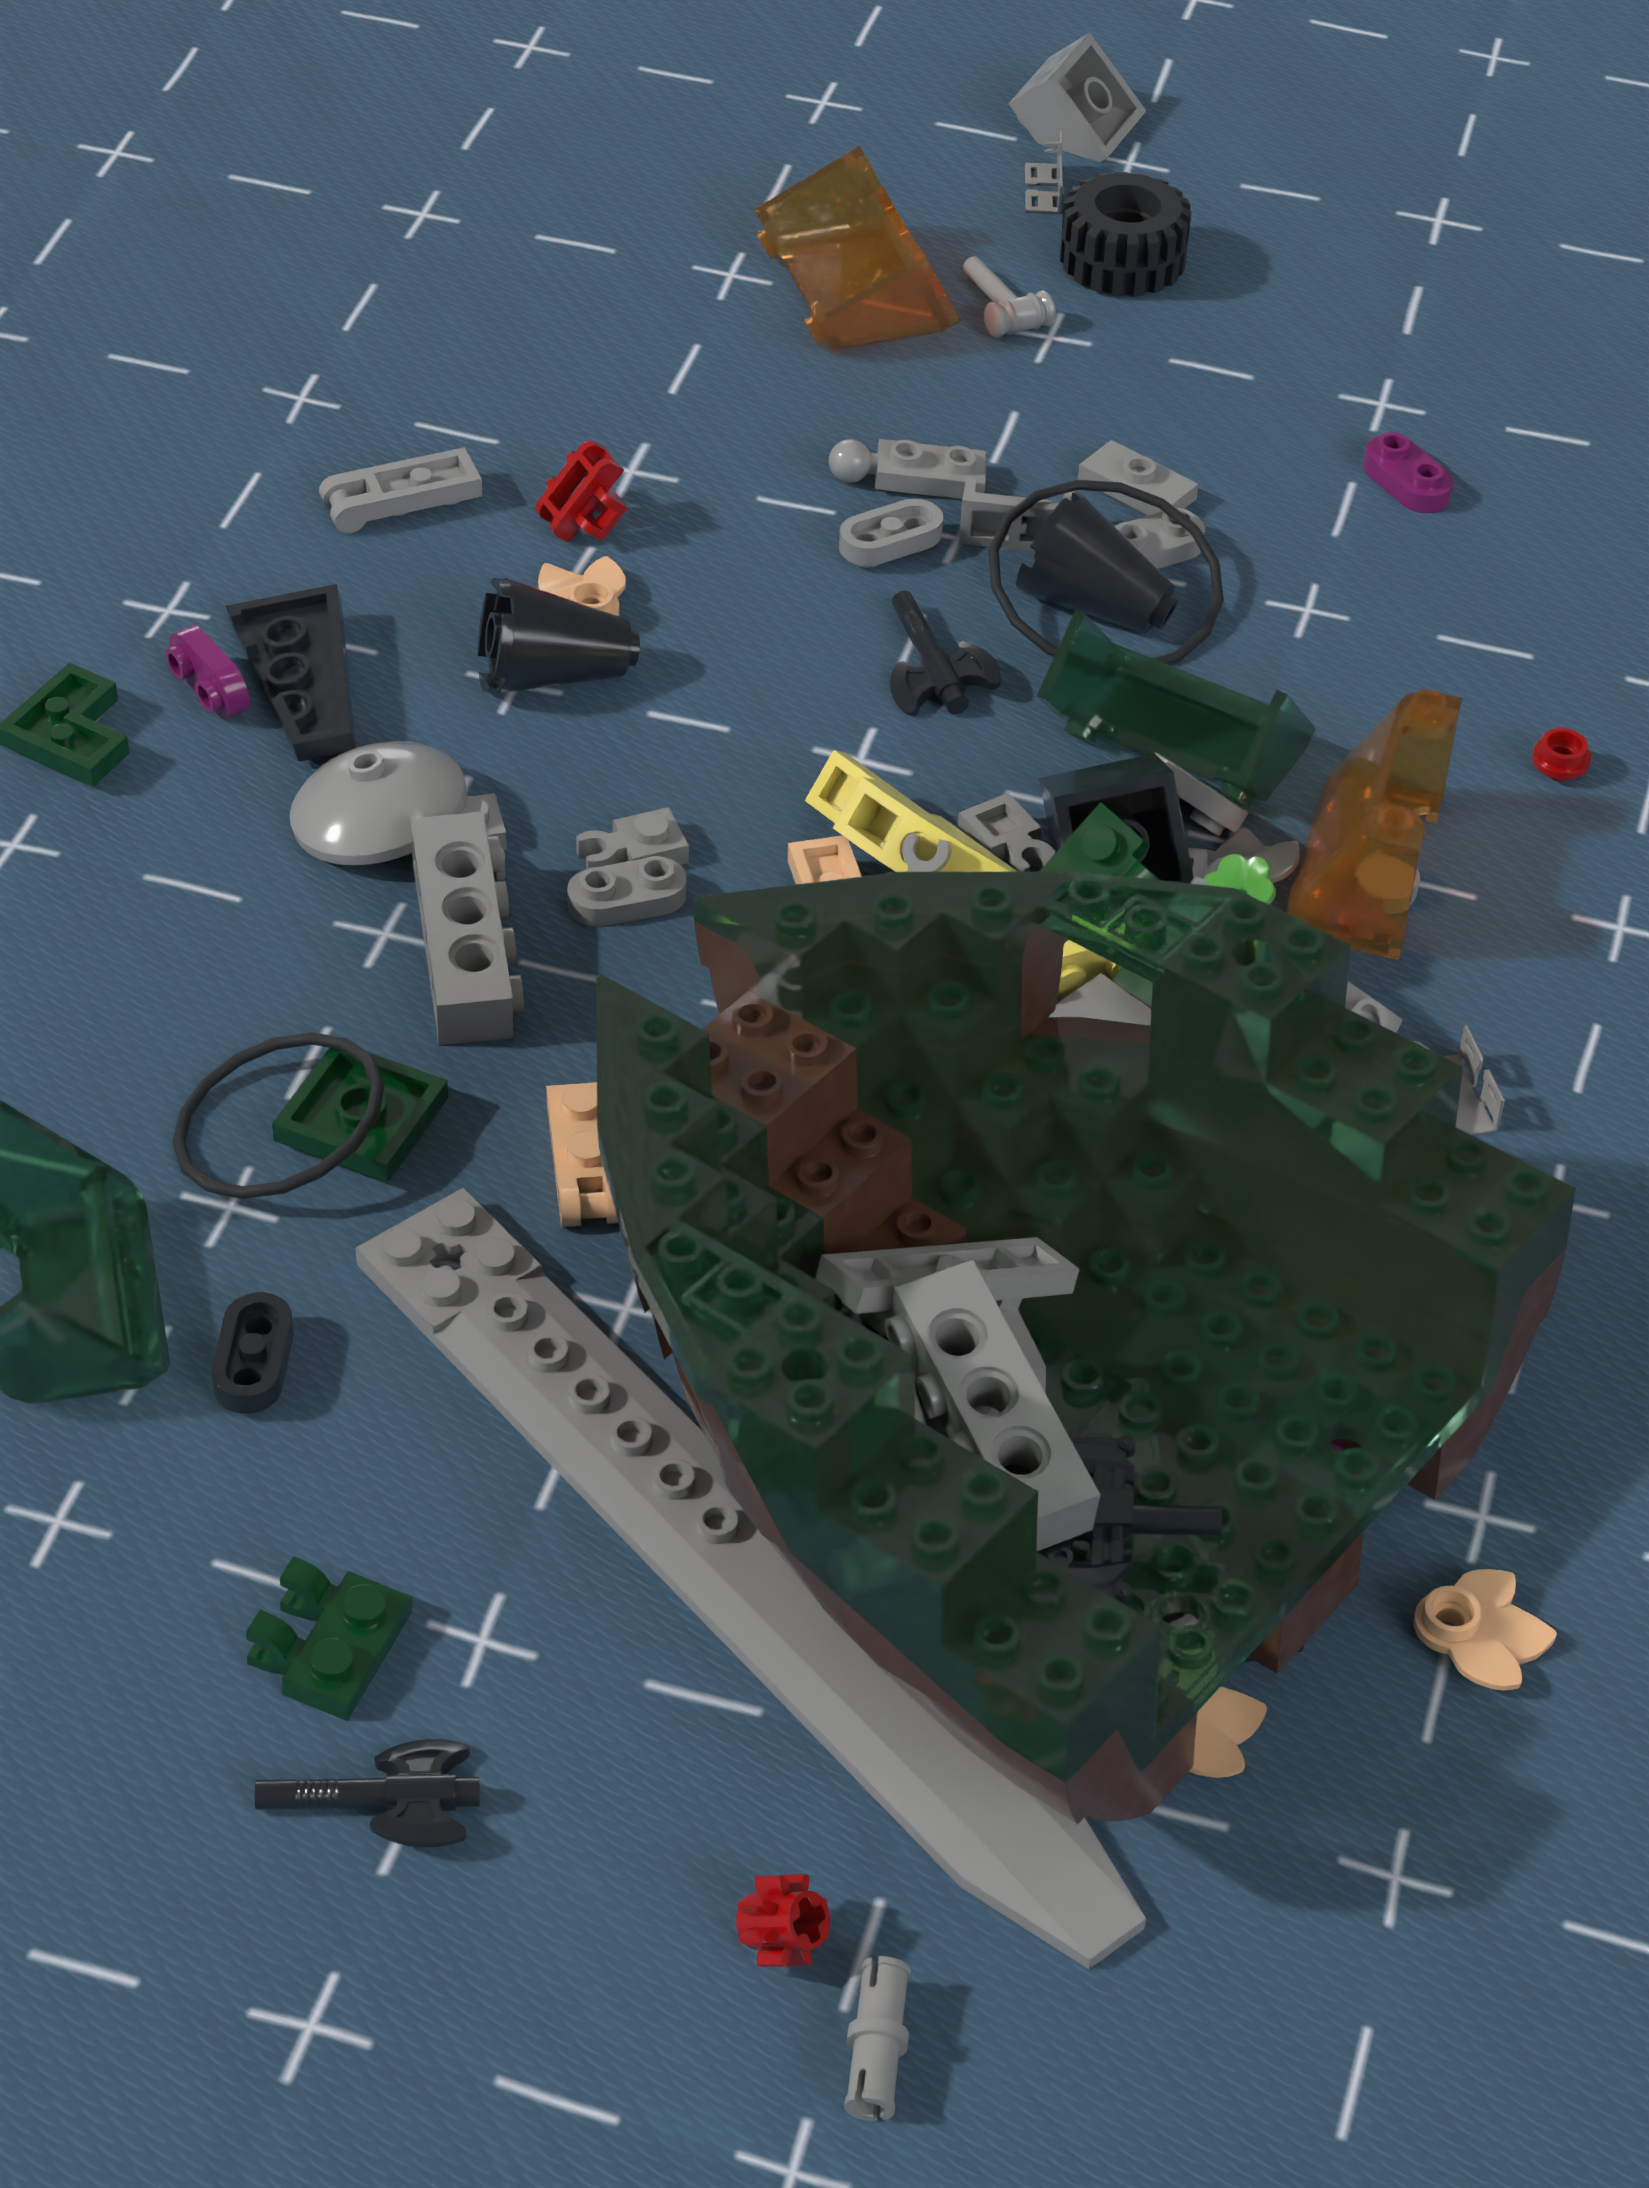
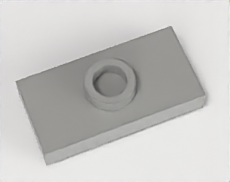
(1120, 464)

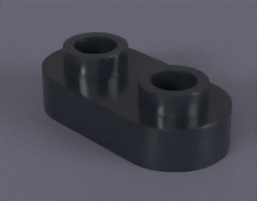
(250, 1366)

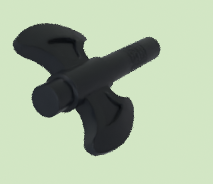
(938, 673)
(413, 1793)

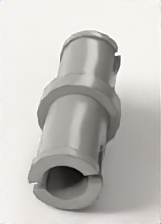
(877, 2039)

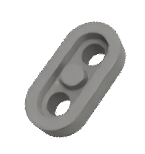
(890, 532)
(1162, 538)
(1211, 808)
(626, 891)

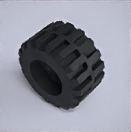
(1125, 233)

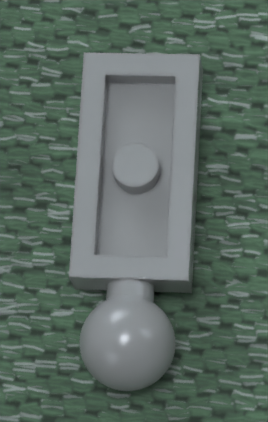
(910, 466)

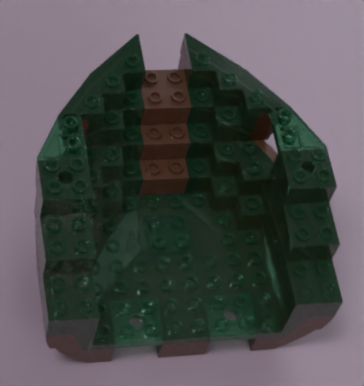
(1261, 1241)

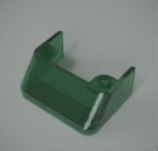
(1174, 713)
(86, 1270)

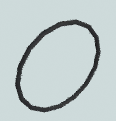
(1105, 486)

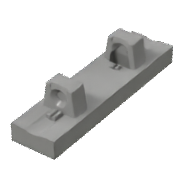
(1009, 1268)

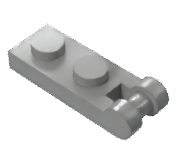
(399, 488)

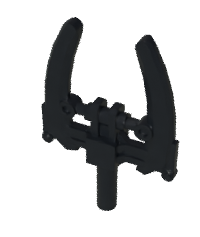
(1119, 1517)

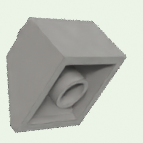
(1081, 97)

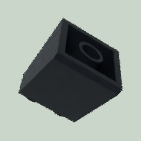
(1139, 793)

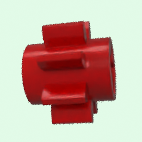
(783, 1920)

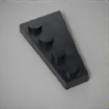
(302, 666)

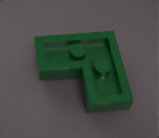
(60, 726)

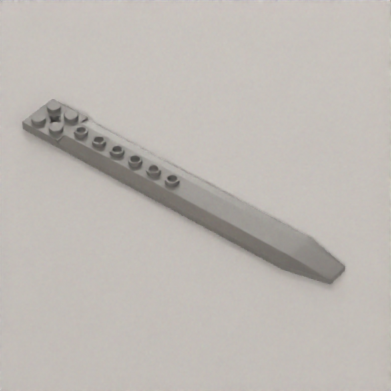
(667, 1499)

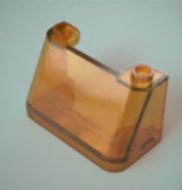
(853, 258)
(1368, 827)

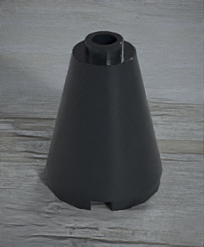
(1095, 570)
(549, 640)

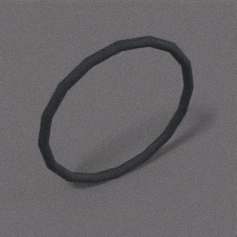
(305, 1176)

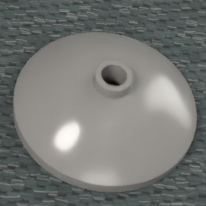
(363, 801)

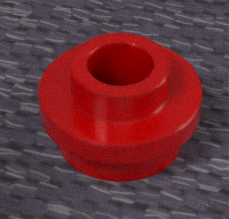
(1562, 754)

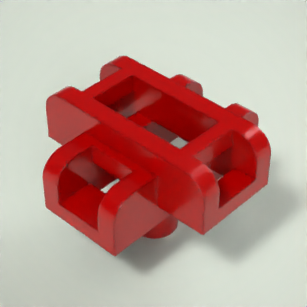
(572, 509)

